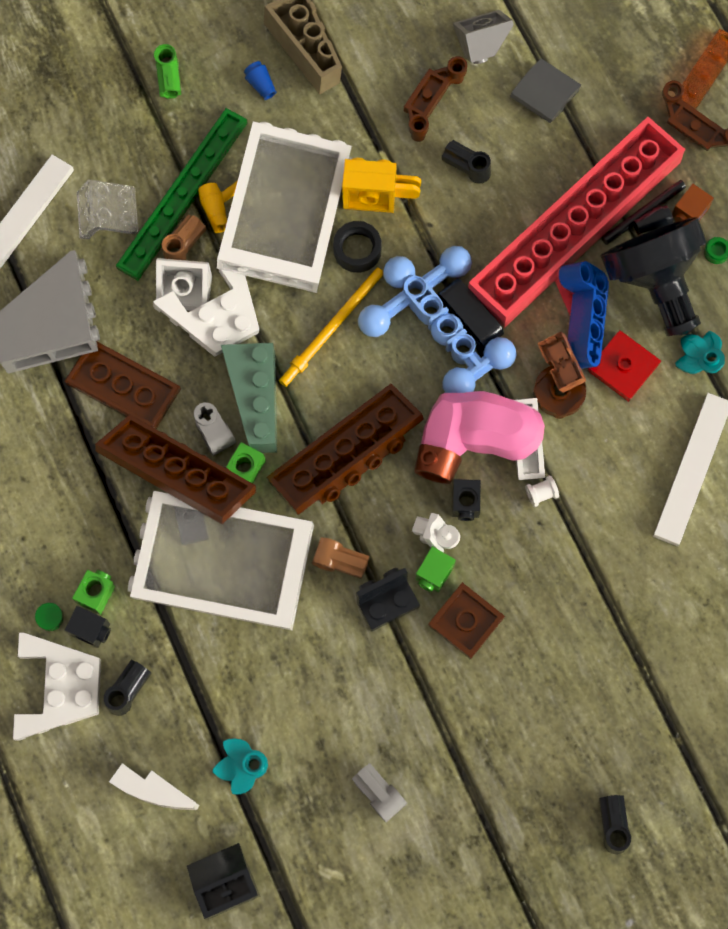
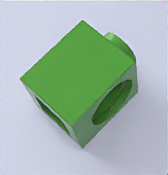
(247, 454)
(434, 570)
(98, 602)

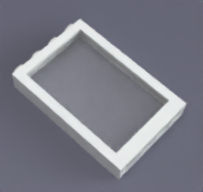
(283, 207)
(231, 570)

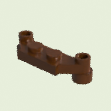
(429, 93)
(690, 121)

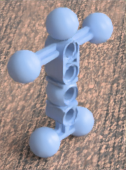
(454, 263)

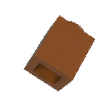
(692, 204)

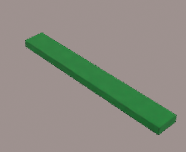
(181, 194)

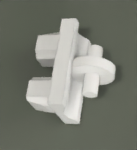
(436, 532)

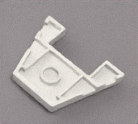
(218, 322)
(70, 686)

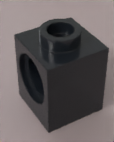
(468, 488)
(88, 627)

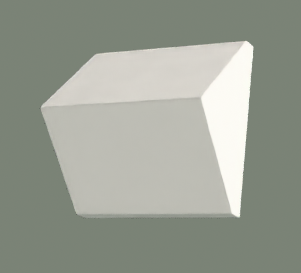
(187, 279)

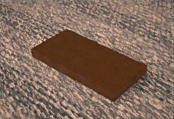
(123, 385)

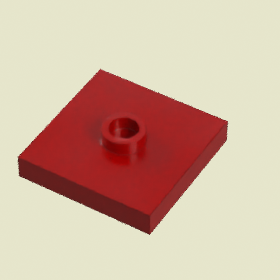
(625, 365)

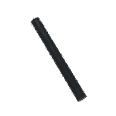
(628, 223)

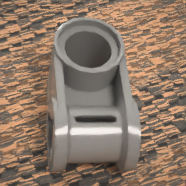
(214, 432)

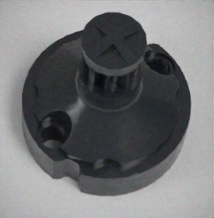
(659, 264)

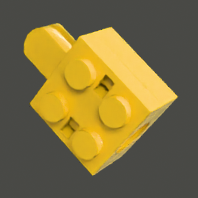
(375, 185)

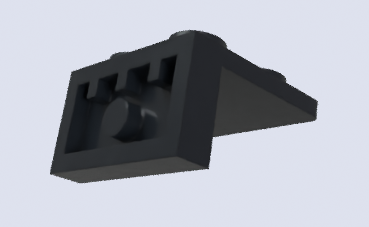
(386, 598)

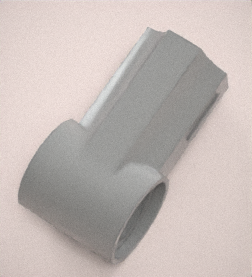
(383, 798)

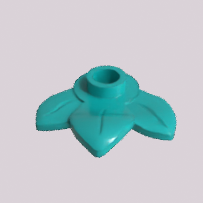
(697, 352)
(236, 765)

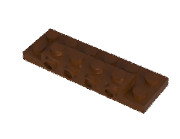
(346, 450)
(176, 469)

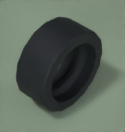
(357, 228)

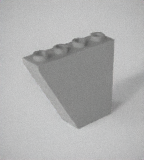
(49, 318)

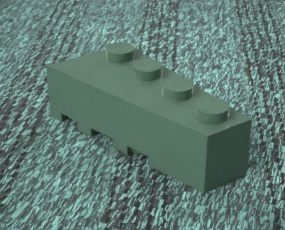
(254, 385)

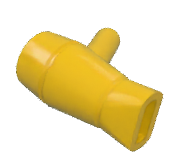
(213, 204)

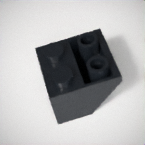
(222, 881)

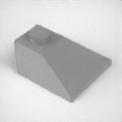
(482, 35)

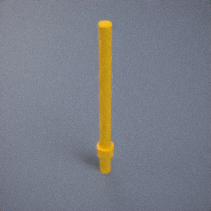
(300, 362)

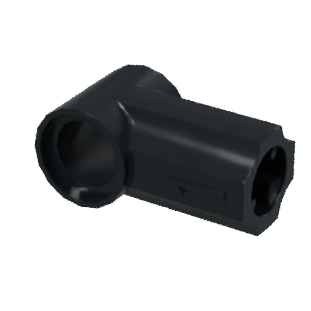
(466, 161)
(127, 685)
(614, 821)

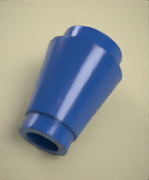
(260, 80)

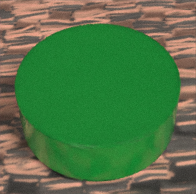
(716, 250)
(49, 616)

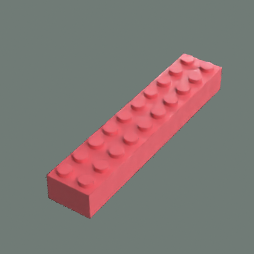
(576, 221)

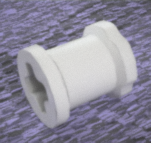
(542, 491)

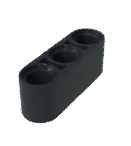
(471, 312)

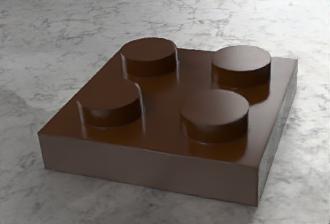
(466, 621)

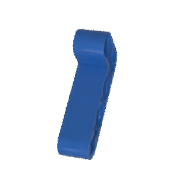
(587, 310)

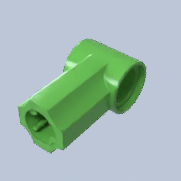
(167, 71)

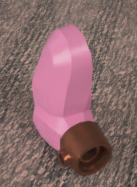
(478, 424)

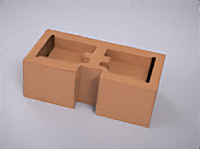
(564, 362)

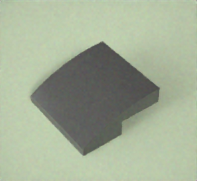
(545, 90)

